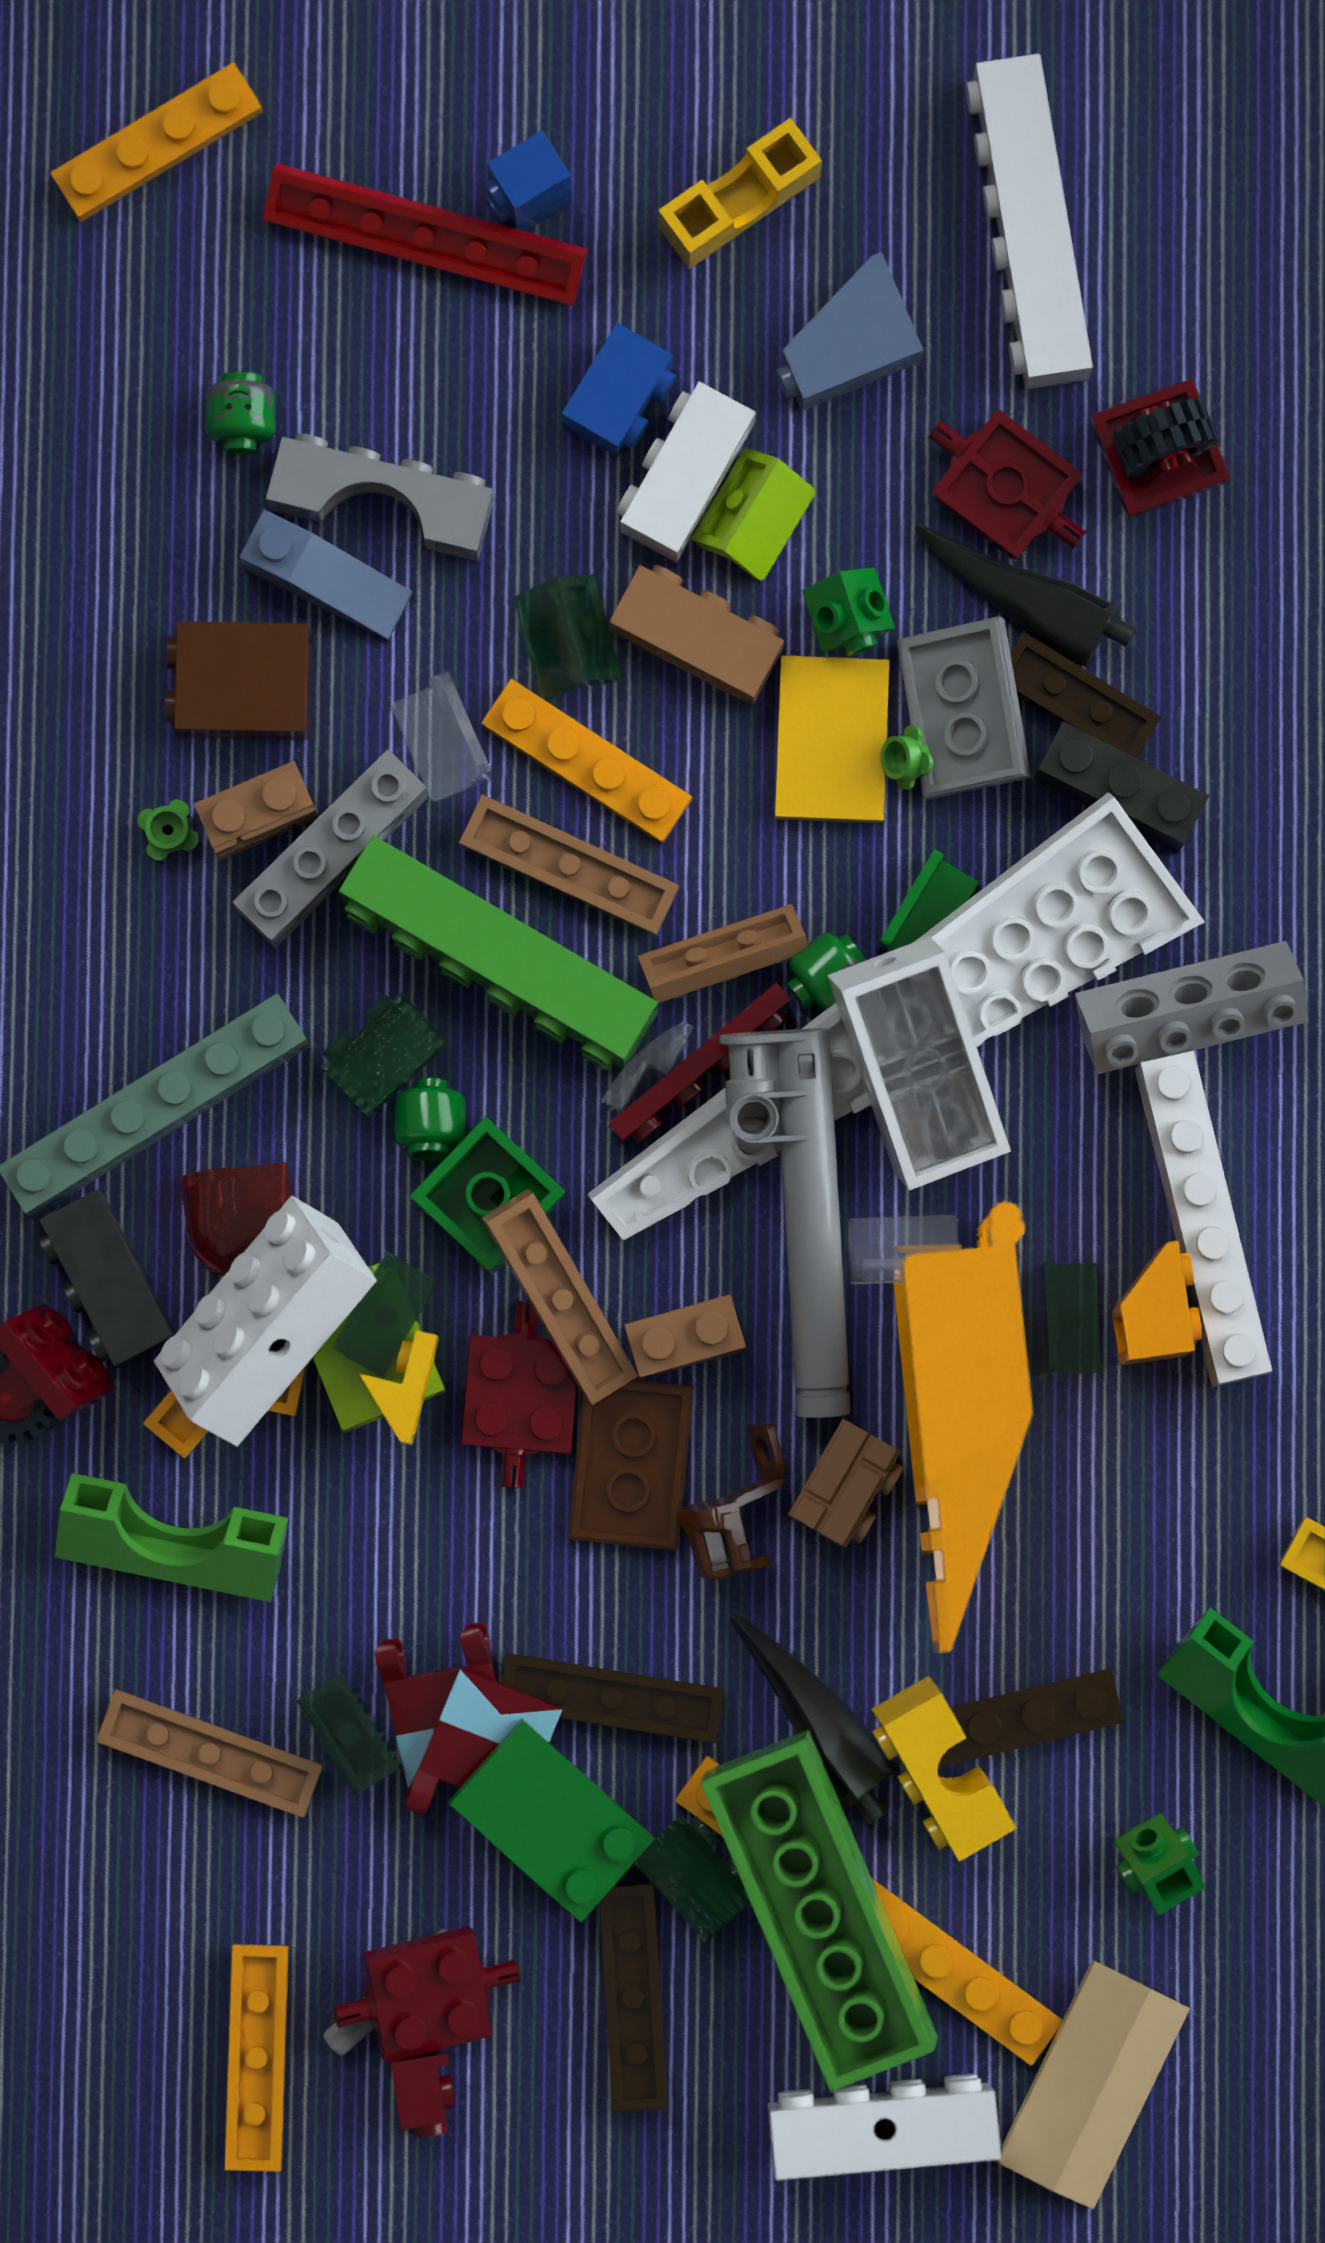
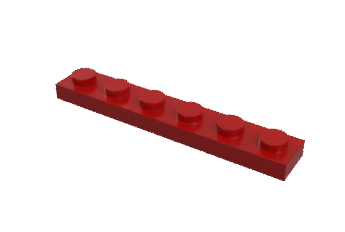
(424, 234)

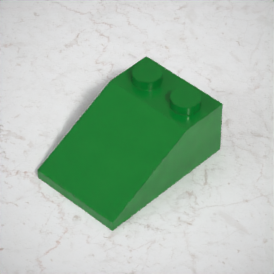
(551, 1820)

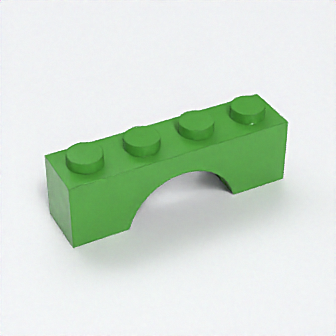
(110, 1531)

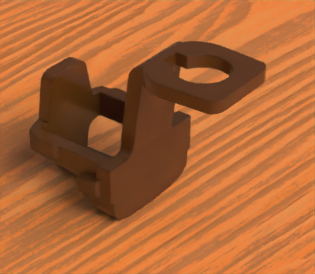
(711, 1518)

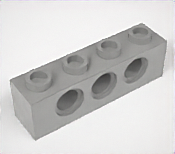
(330, 848)
(1192, 1007)

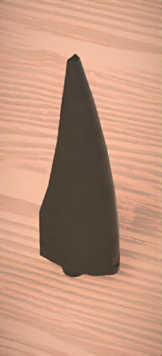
(1045, 607)
(844, 1744)

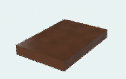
(632, 1466)

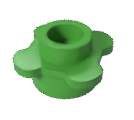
(906, 757)
(155, 820)

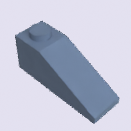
(323, 575)

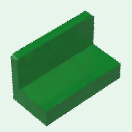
(931, 899)

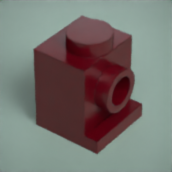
(423, 2093)

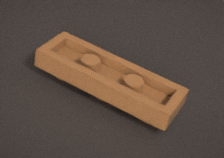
(723, 953)

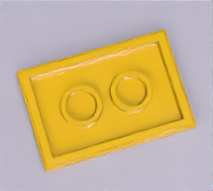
(831, 739)

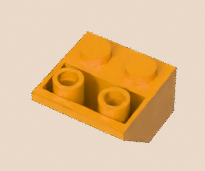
(1154, 1313)

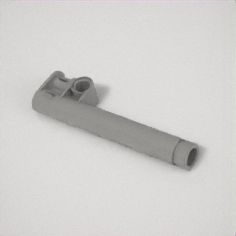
(795, 1086)

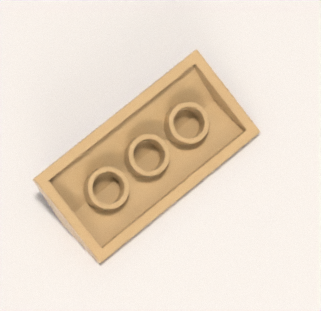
(1092, 2084)

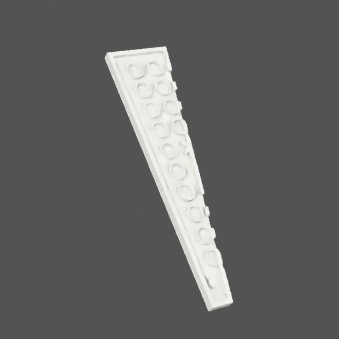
(1016, 945)

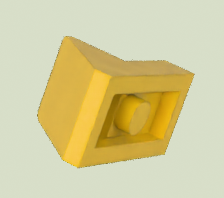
(404, 1401)

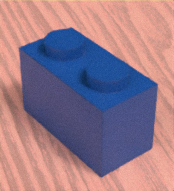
(527, 184)
(619, 390)

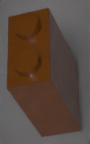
(240, 680)

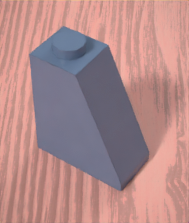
(851, 340)

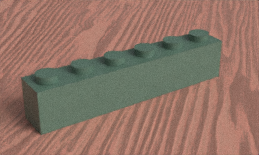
(153, 1106)

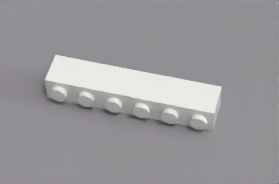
(1031, 222)
(1203, 1217)

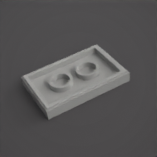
(966, 706)

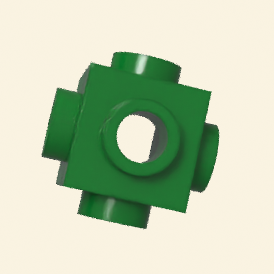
(849, 611)
(1151, 1855)

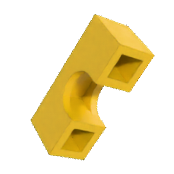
(762, 181)
(919, 1731)

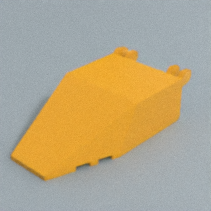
(963, 1401)

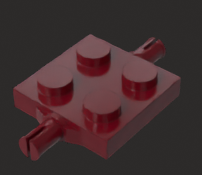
(1006, 485)
(517, 1396)
(427, 1994)

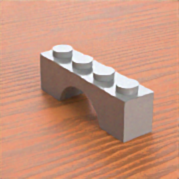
(315, 479)

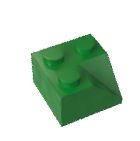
(476, 1180)

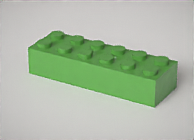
(497, 953)
(819, 1910)

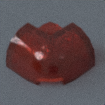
(230, 1209)

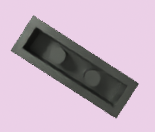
(1153, 800)
(105, 1280)

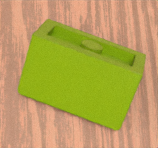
(754, 512)

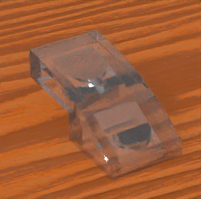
(656, 1057)

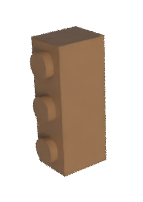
(697, 633)

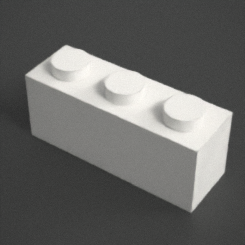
(685, 470)

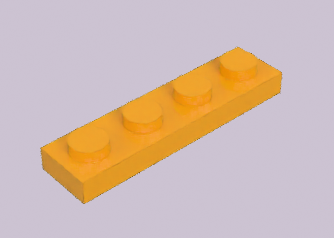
(157, 142)
(586, 761)
(256, 2057)

